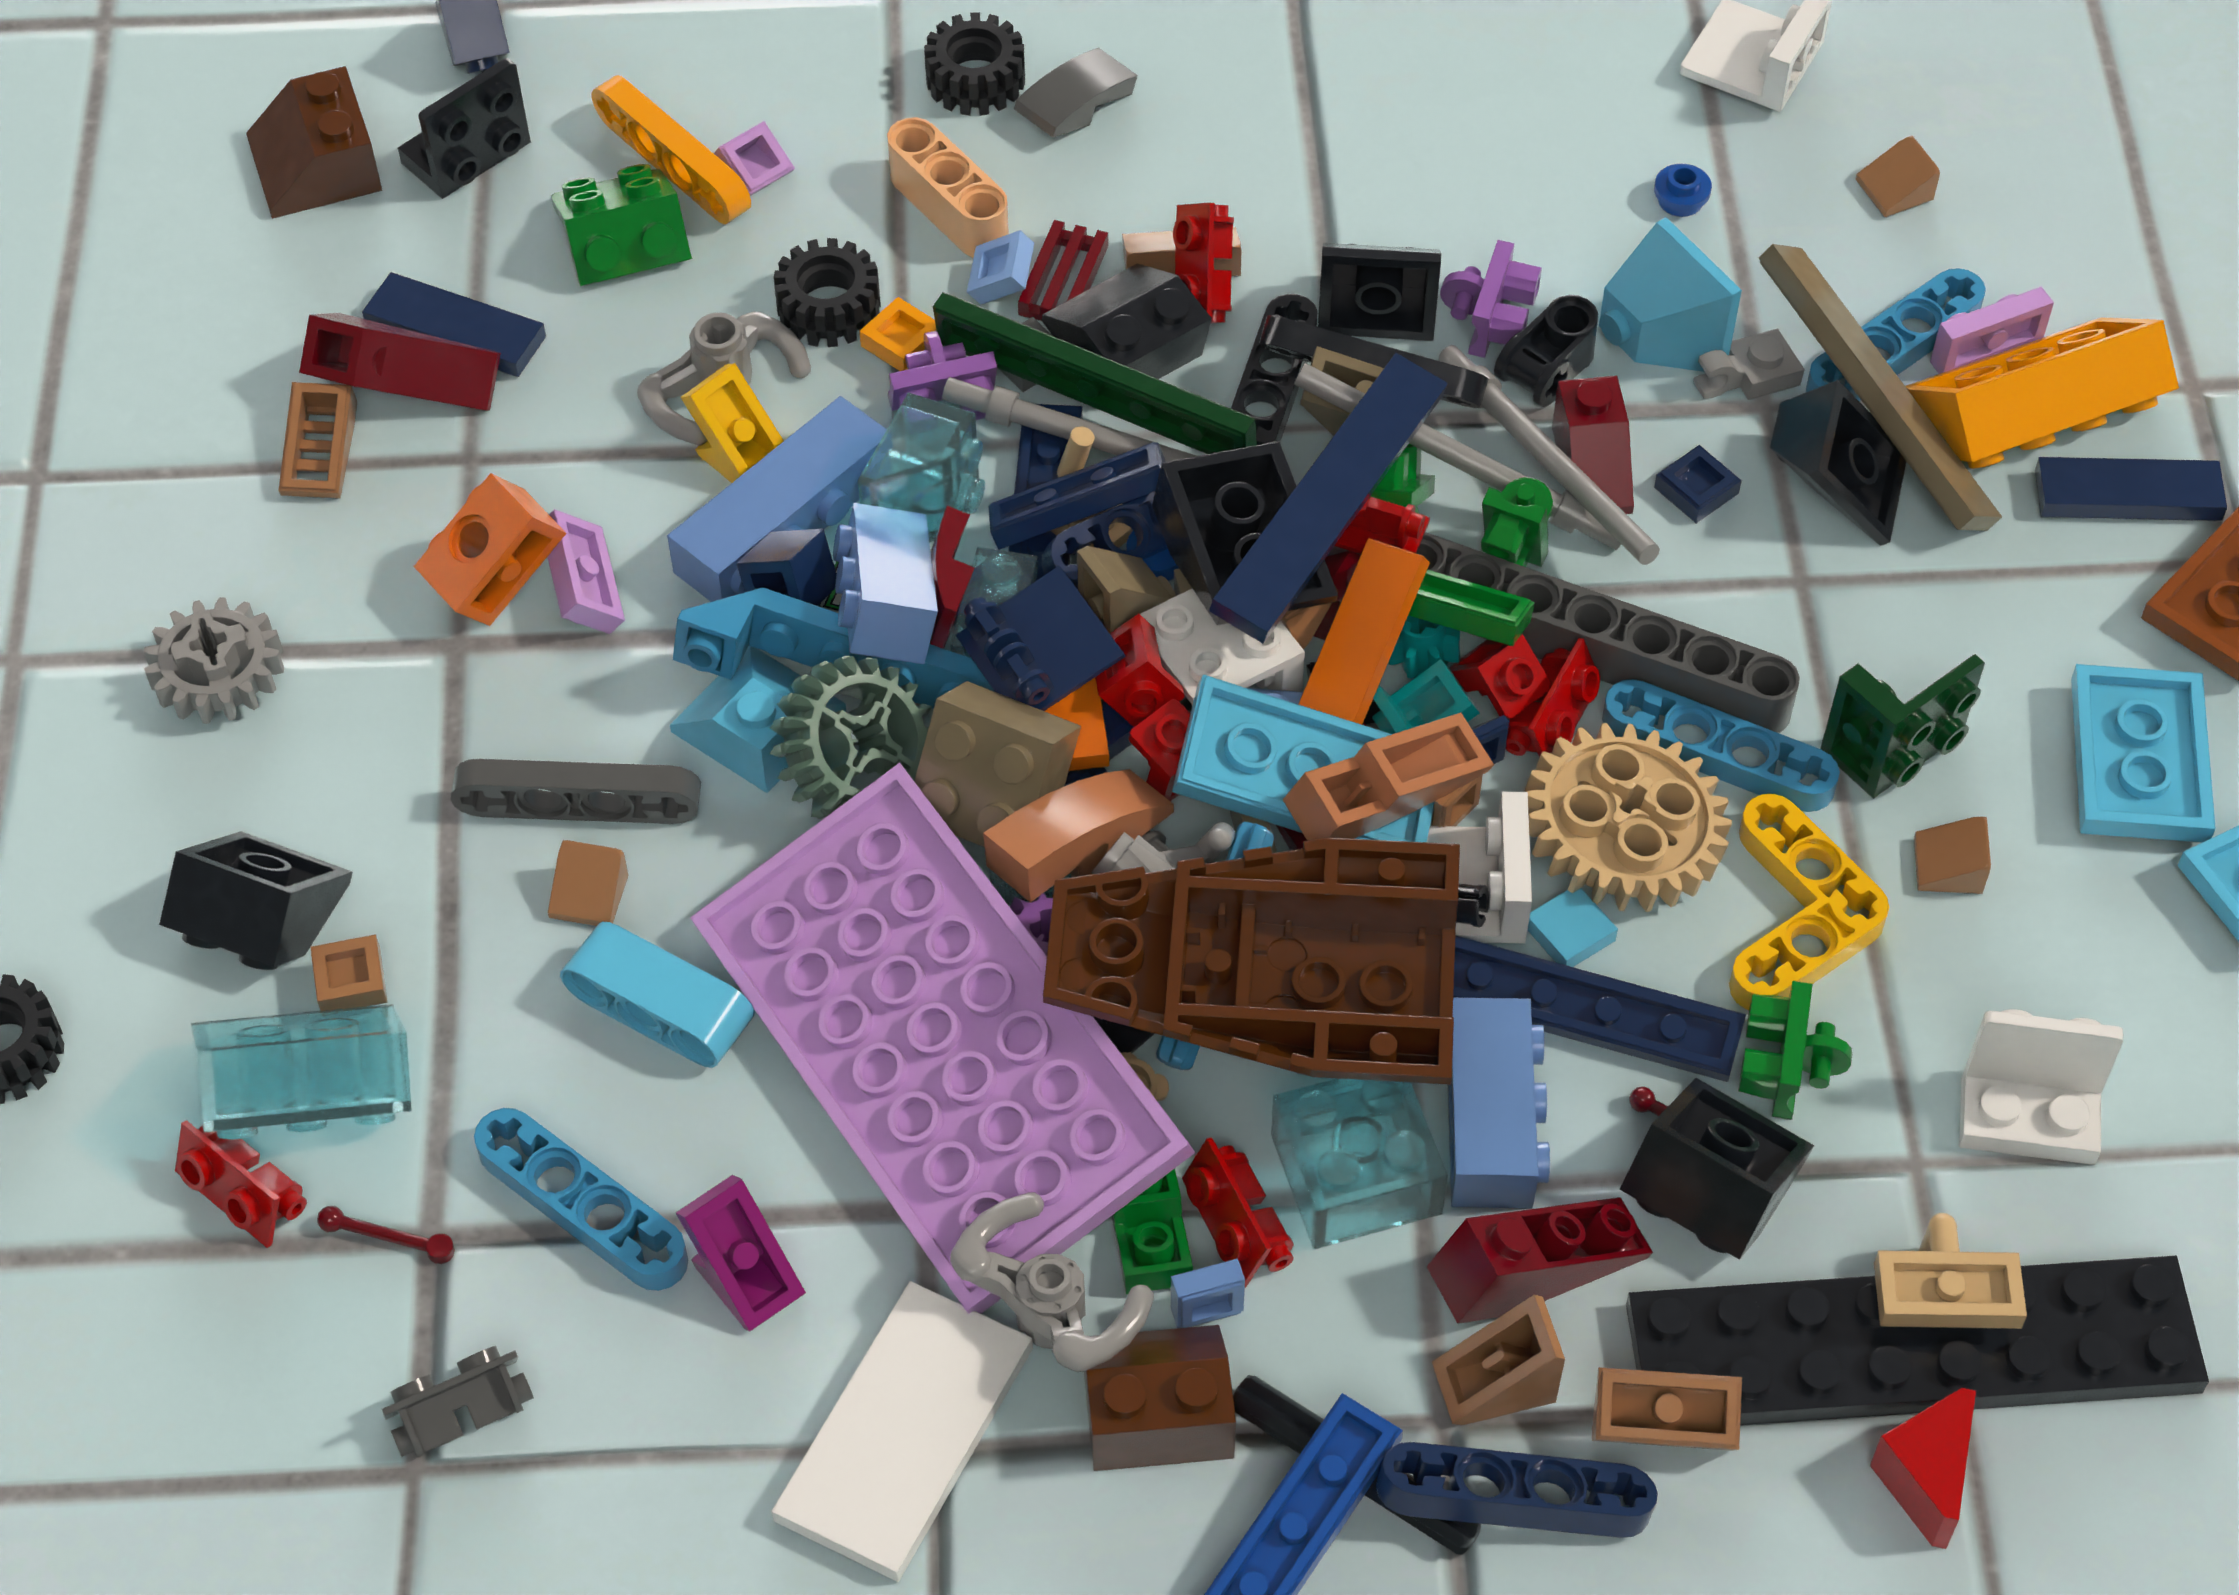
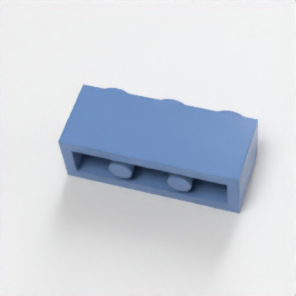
(886, 583)
(1496, 1105)

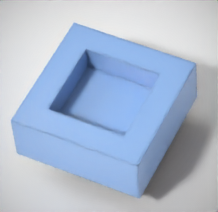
(1000, 267)

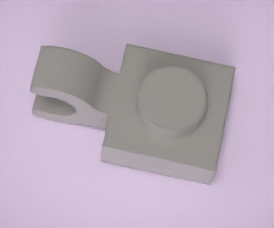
(1755, 364)

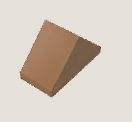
(1503, 1366)

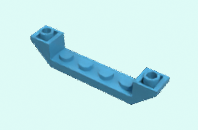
(719, 632)

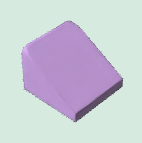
(756, 158)

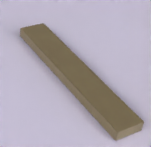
(1879, 388)

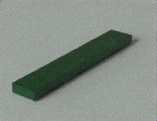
(1093, 379)

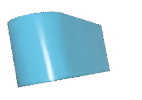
(657, 994)

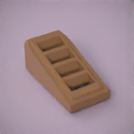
(317, 400)

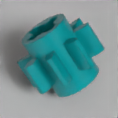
(1424, 644)

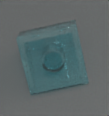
(926, 462)

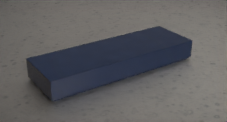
(453, 317)
(2130, 488)
(1075, 495)

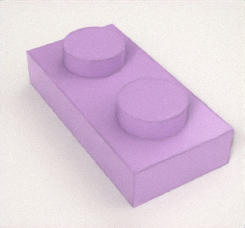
(1991, 329)
(584, 575)

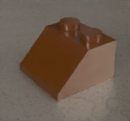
(313, 145)
(1162, 1401)

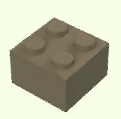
(990, 758)

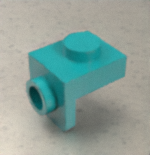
(1423, 700)

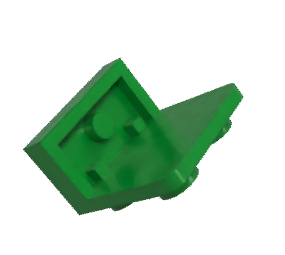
(622, 224)

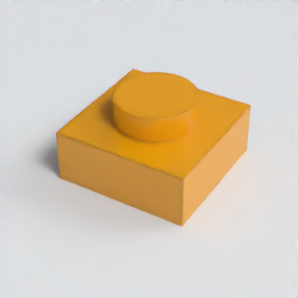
(896, 332)

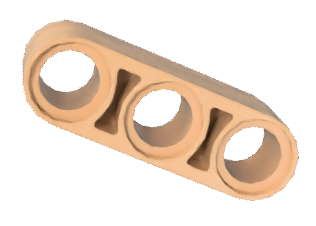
(946, 185)

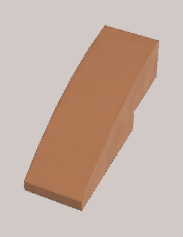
(1387, 779)
(1071, 830)

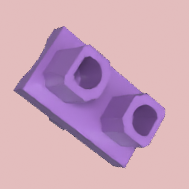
(1483, 298)
(932, 367)

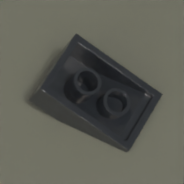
(1217, 510)

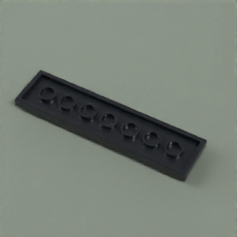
(1822, 1354)

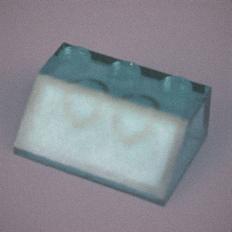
(301, 1070)

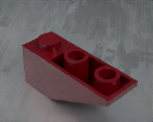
(398, 361)
(1538, 1251)

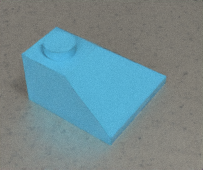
(1669, 302)
(735, 718)

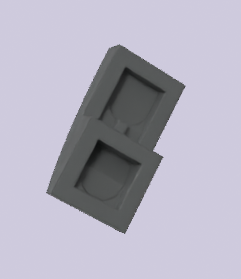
(1069, 93)

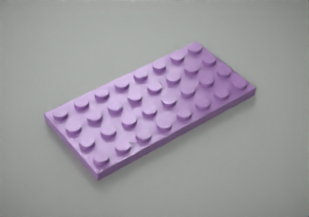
(929, 1035)

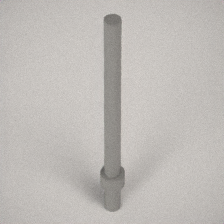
(1005, 407)
(1558, 463)
(1566, 510)

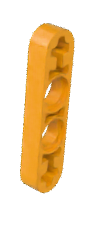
(671, 149)

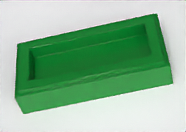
(1472, 608)

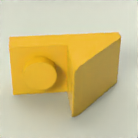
(731, 421)

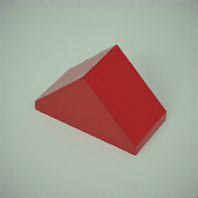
(1927, 1462)

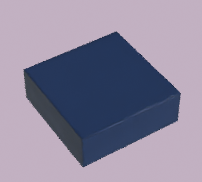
(1697, 484)

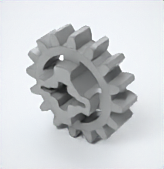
(183, 666)

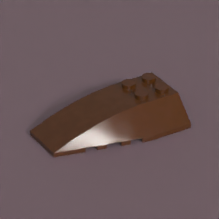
(1280, 958)

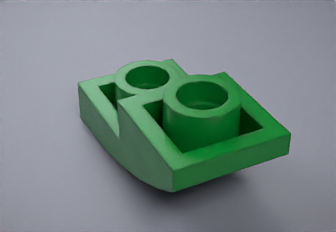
(1153, 1236)

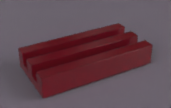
(1073, 242)

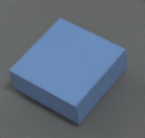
(1207, 1294)

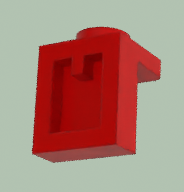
(1503, 673)
(1138, 681)
(1161, 743)

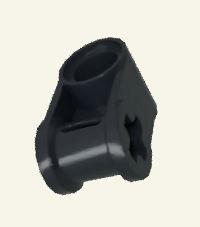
(1551, 348)

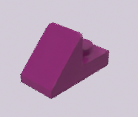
(739, 1253)

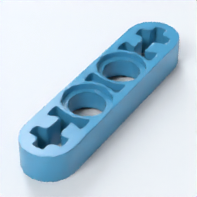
(1902, 344)
(1724, 736)
(586, 1192)

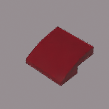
(950, 575)

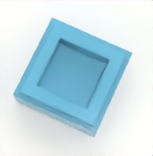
(1571, 928)

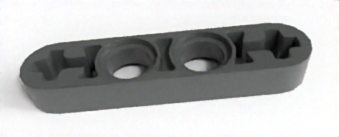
(512, 791)

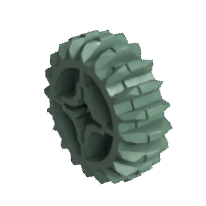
(884, 724)

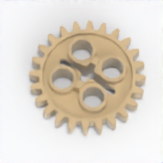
(1631, 802)

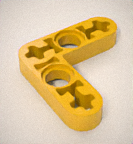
(1823, 903)

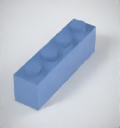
(795, 487)

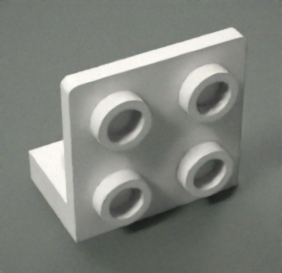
(1756, 51)
(1196, 646)
(1501, 861)
(2037, 1086)

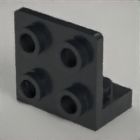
(468, 130)

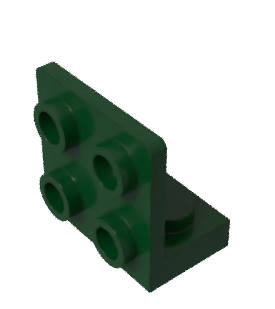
(1887, 741)

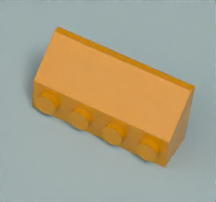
(2048, 387)

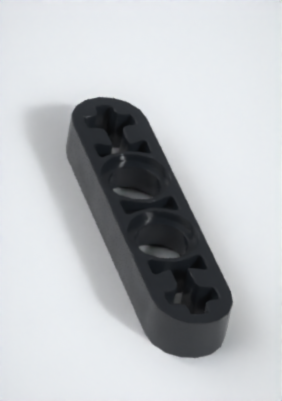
(1301, 339)
(1273, 387)

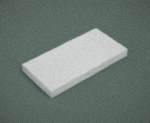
(902, 1431)

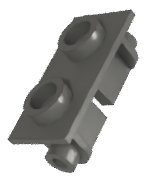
(430, 1408)

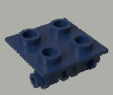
(1038, 641)

